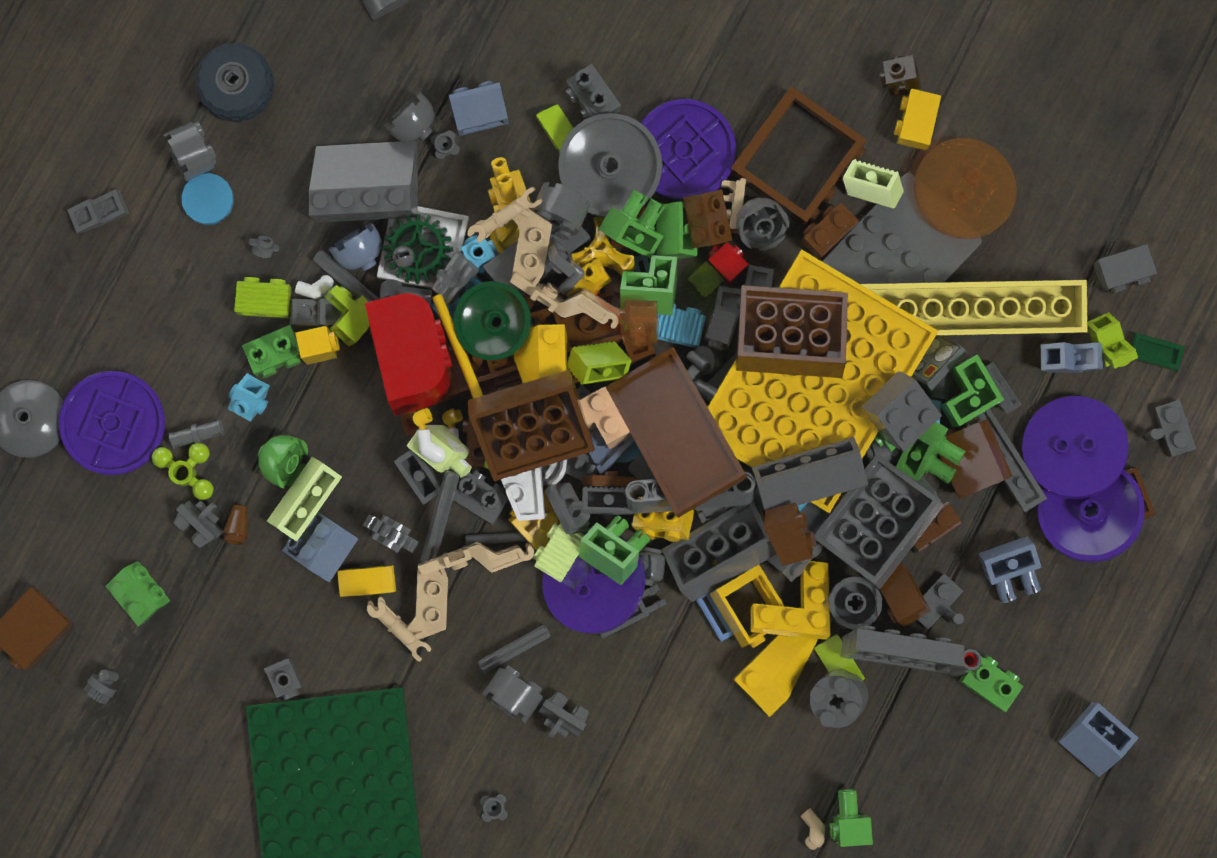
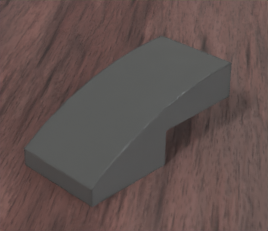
(98, 212)
(313, 313)

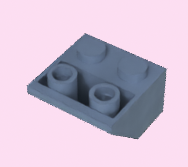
(478, 108)
(321, 547)
(1098, 739)

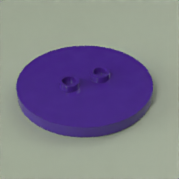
(693, 145)
(112, 423)
(1075, 447)
(591, 600)

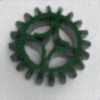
(429, 248)

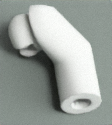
(317, 289)

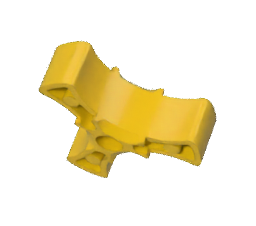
(602, 250)

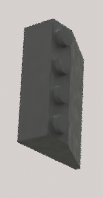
(364, 182)
(879, 521)

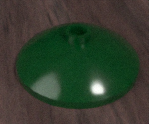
(476, 316)

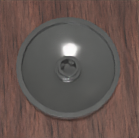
(608, 160)

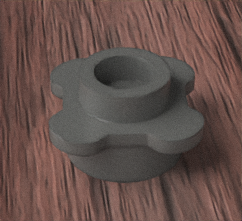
(438, 140)
(263, 246)
(499, 813)

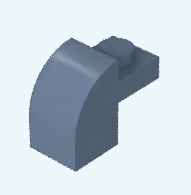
(1071, 358)

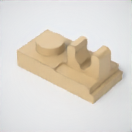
(736, 199)

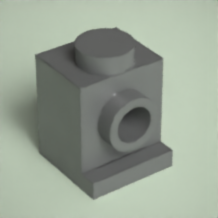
(288, 669)

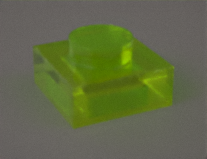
(705, 279)

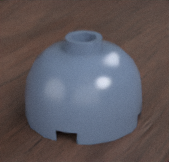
(358, 249)

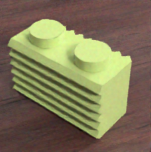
(873, 184)
(559, 552)

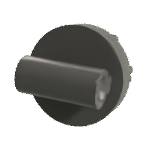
(706, 359)
(101, 687)

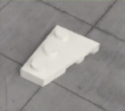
(526, 494)

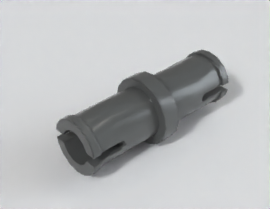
(196, 434)

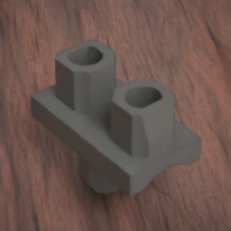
(454, 278)
(201, 518)
(560, 720)

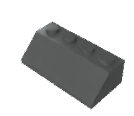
(719, 551)

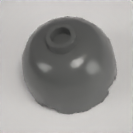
(412, 120)
(762, 223)

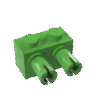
(632, 231)
(273, 352)
(922, 456)
(609, 553)
(849, 826)

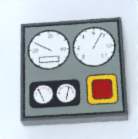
(938, 361)

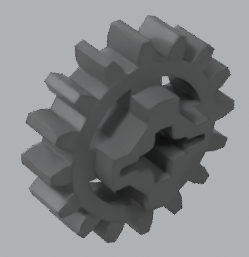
(390, 533)

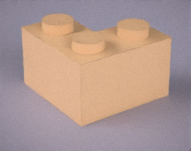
(604, 415)

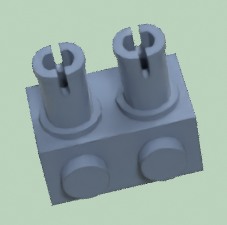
(1011, 561)

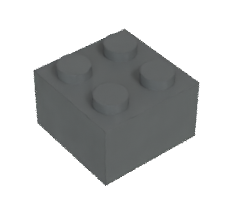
(901, 411)

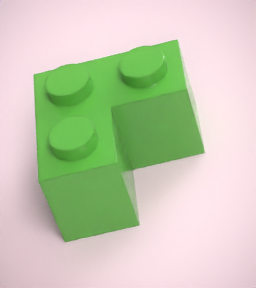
(653, 286)
(977, 390)

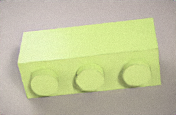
(304, 498)

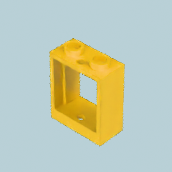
(765, 589)

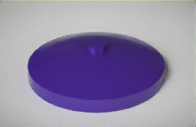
(1094, 526)

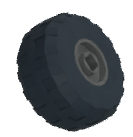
(234, 82)

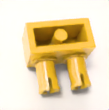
(505, 187)

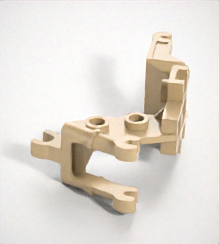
(531, 262)
(433, 589)

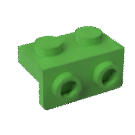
(137, 593)

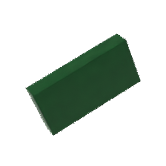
(1157, 352)

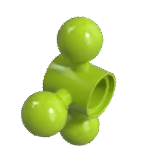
(198, 454)

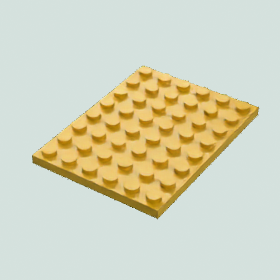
(788, 414)

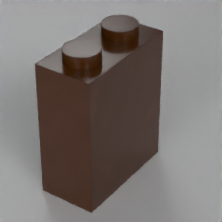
(982, 462)
(31, 629)

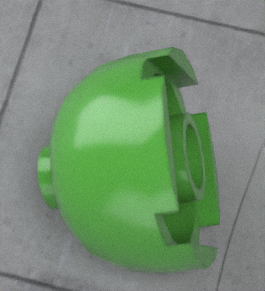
(282, 459)

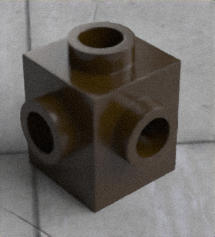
(900, 75)

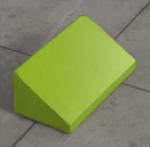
(555, 125)
(830, 655)

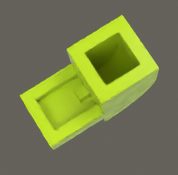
(354, 317)
(1115, 348)

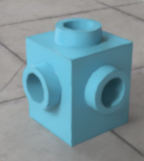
(472, 245)
(248, 397)

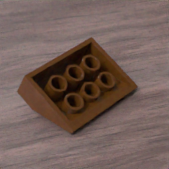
(792, 331)
(530, 425)

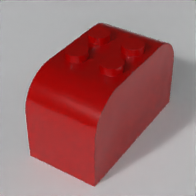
(409, 352)

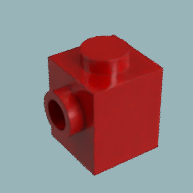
(727, 261)

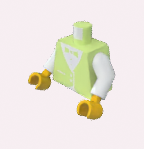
(440, 444)

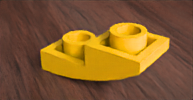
(366, 581)

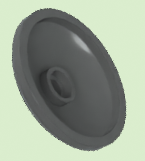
(41, 429)

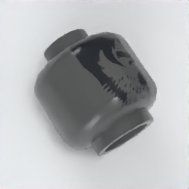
(653, 564)

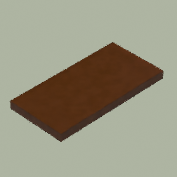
(676, 432)

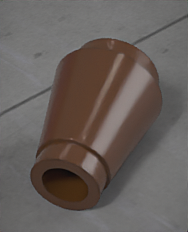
(236, 526)

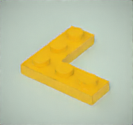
(808, 621)

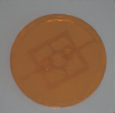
(965, 188)

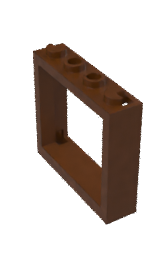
(827, 191)

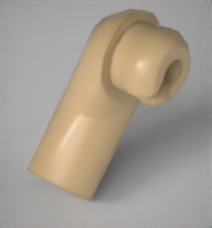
(817, 830)

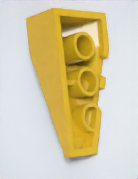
(542, 352)
(775, 671)

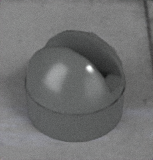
(403, 261)

